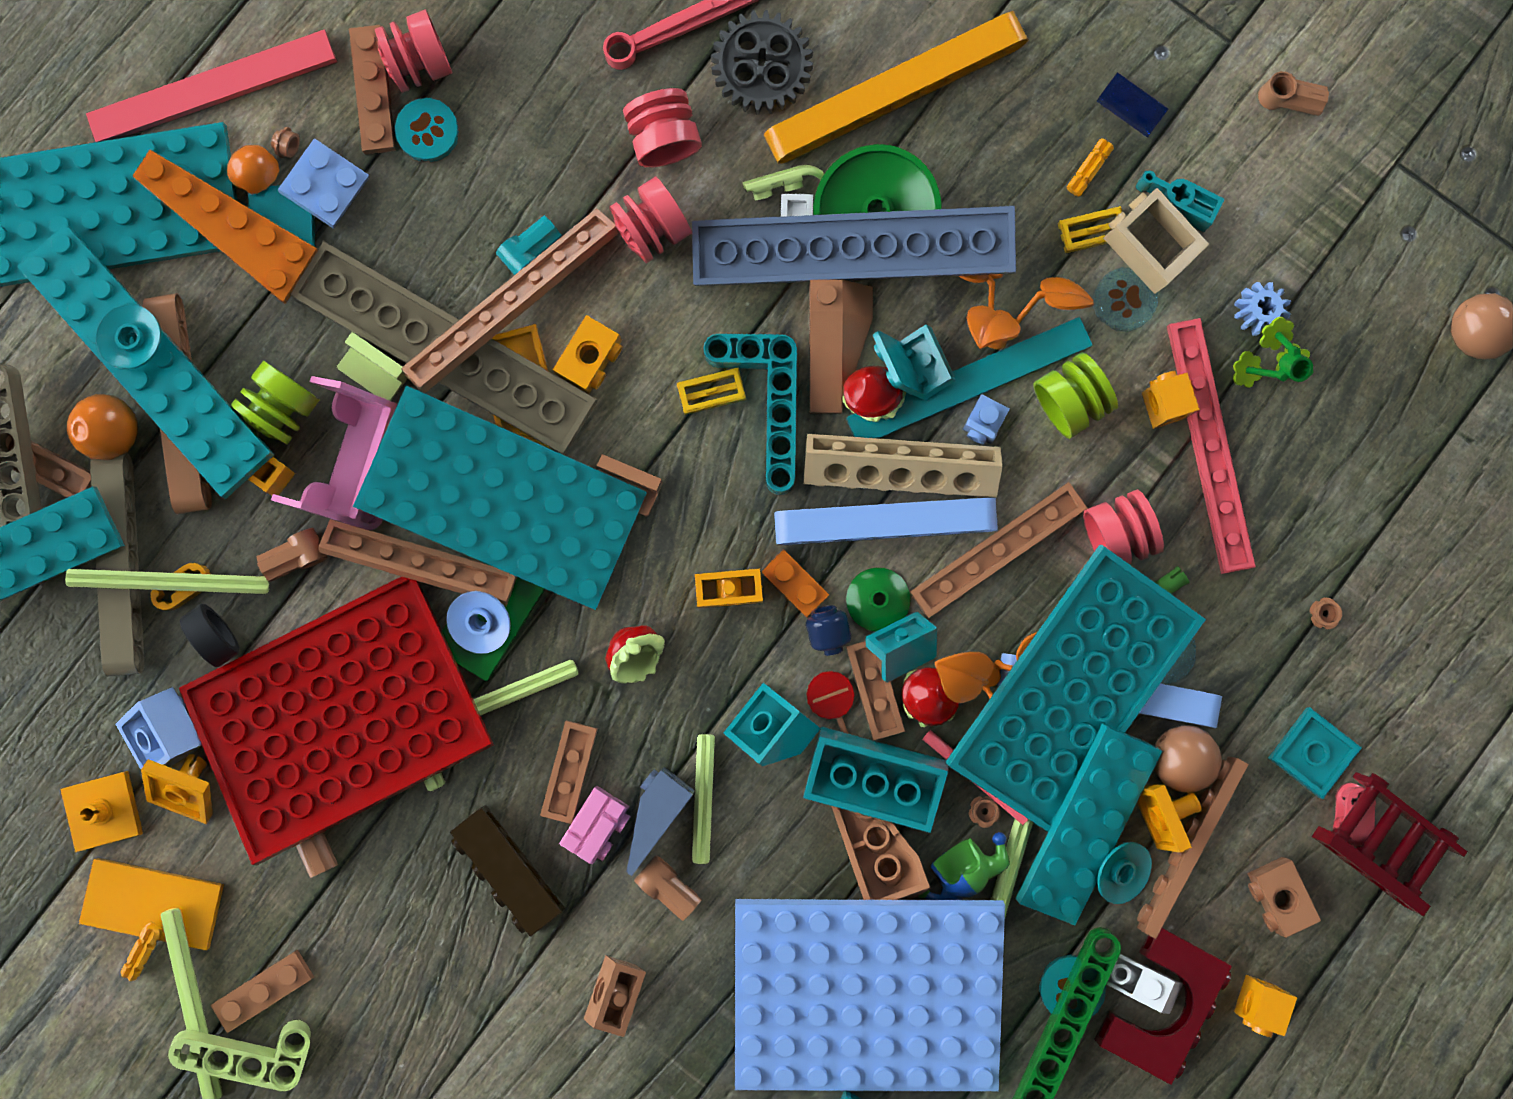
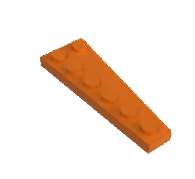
(247, 238)

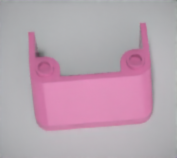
(367, 423)

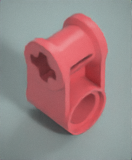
(1343, 807)

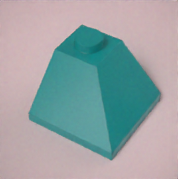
(771, 728)

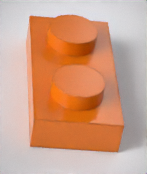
(795, 583)

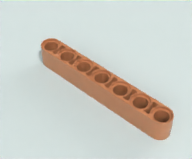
(186, 485)

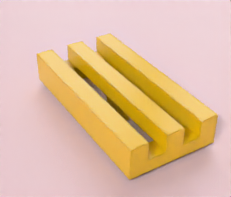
(1066, 236)
(688, 409)

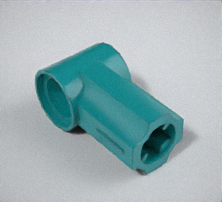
(522, 249)

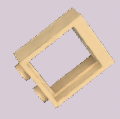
(1138, 257)

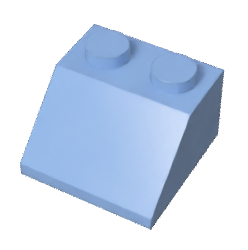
(159, 729)

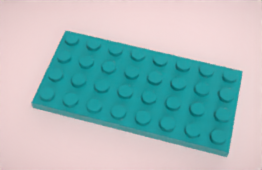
(102, 201)
(499, 498)
(1083, 668)

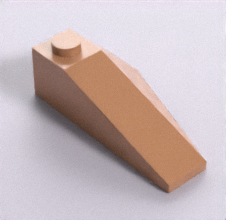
(837, 333)
(881, 858)

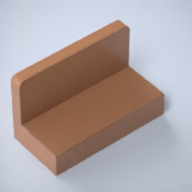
(634, 477)

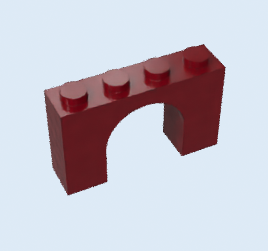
(1165, 1050)

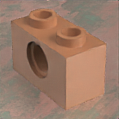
(1298, 909)
(614, 996)

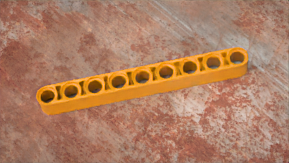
(895, 87)

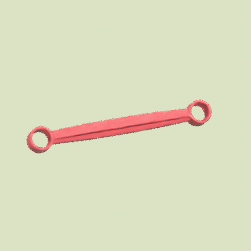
(670, 28)

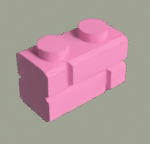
(595, 825)

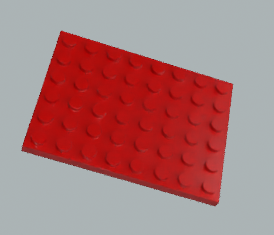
(334, 718)

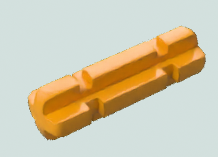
(1090, 167)
(141, 951)

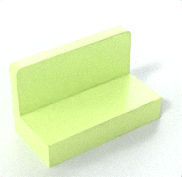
(371, 368)

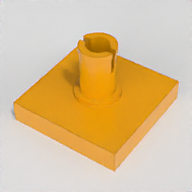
(179, 790)
(101, 811)
(1164, 816)

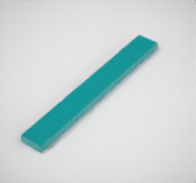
(982, 377)

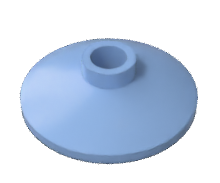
(469, 630)

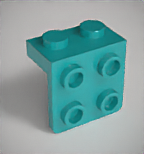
(915, 362)

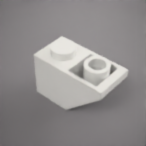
(1144, 984)

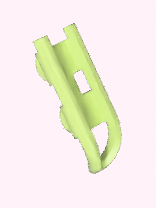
(789, 178)

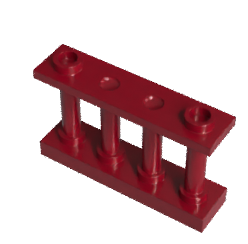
(1362, 857)

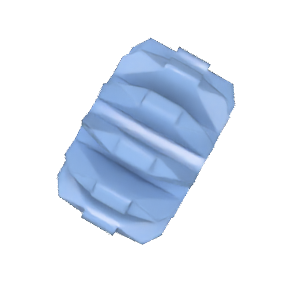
(1253, 314)

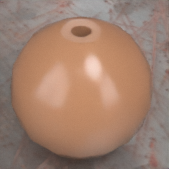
(1484, 326)
(1188, 759)

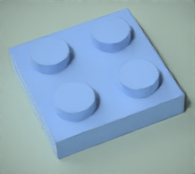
(323, 183)

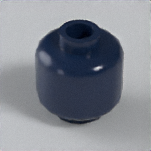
(828, 630)

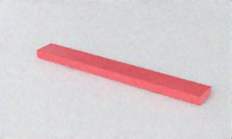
(212, 87)
(1212, 449)

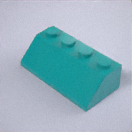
(876, 779)

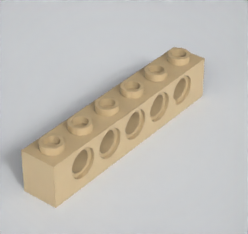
(902, 465)

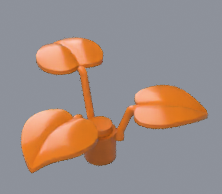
(997, 327)
(970, 672)

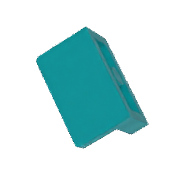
(904, 645)

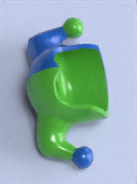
(966, 870)

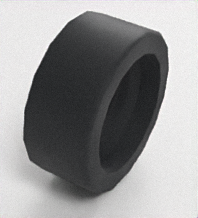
(209, 635)

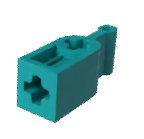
(1195, 203)

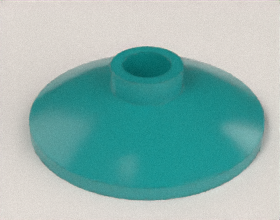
(115, 333)
(1124, 873)

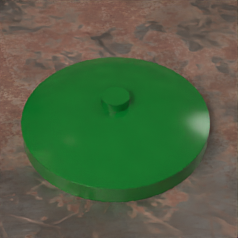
(876, 181)

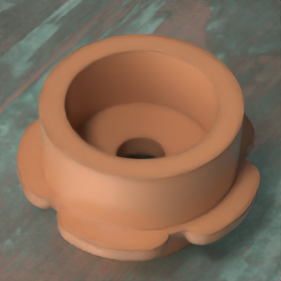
(285, 143)
(1333, 617)
(988, 819)

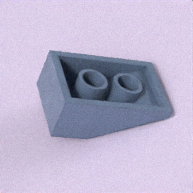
(657, 809)

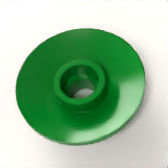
(861, 604)

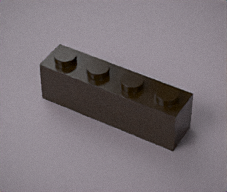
(506, 870)

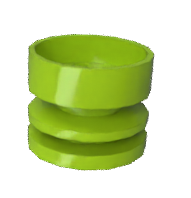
(1075, 395)
(274, 403)

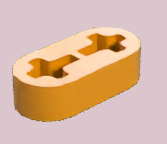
(179, 597)

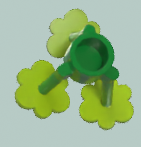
(1292, 364)

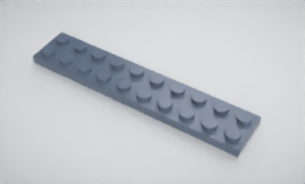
(854, 246)

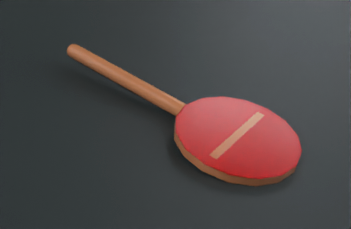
(831, 696)

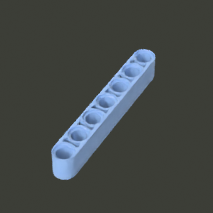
(885, 521)
(1168, 702)

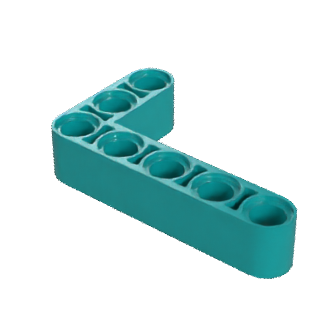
(775, 398)

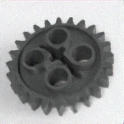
(764, 34)

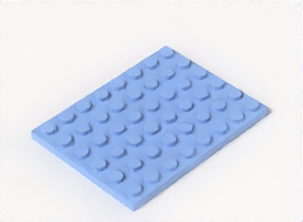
(868, 994)

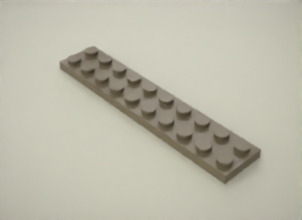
(408, 324)

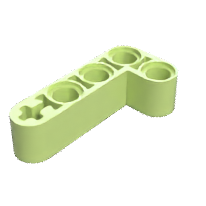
(240, 1051)

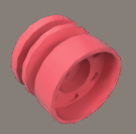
(413, 51)
(662, 127)
(650, 219)
(1128, 529)

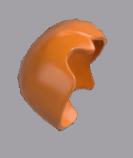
(252, 168)

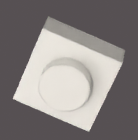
(796, 204)

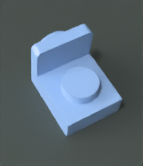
(985, 420)

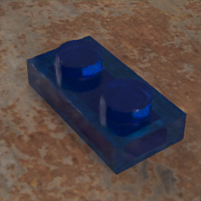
(1132, 104)

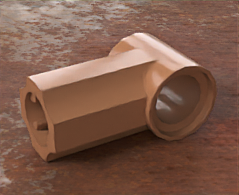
(1295, 95)
(299, 552)
(316, 855)
(661, 883)

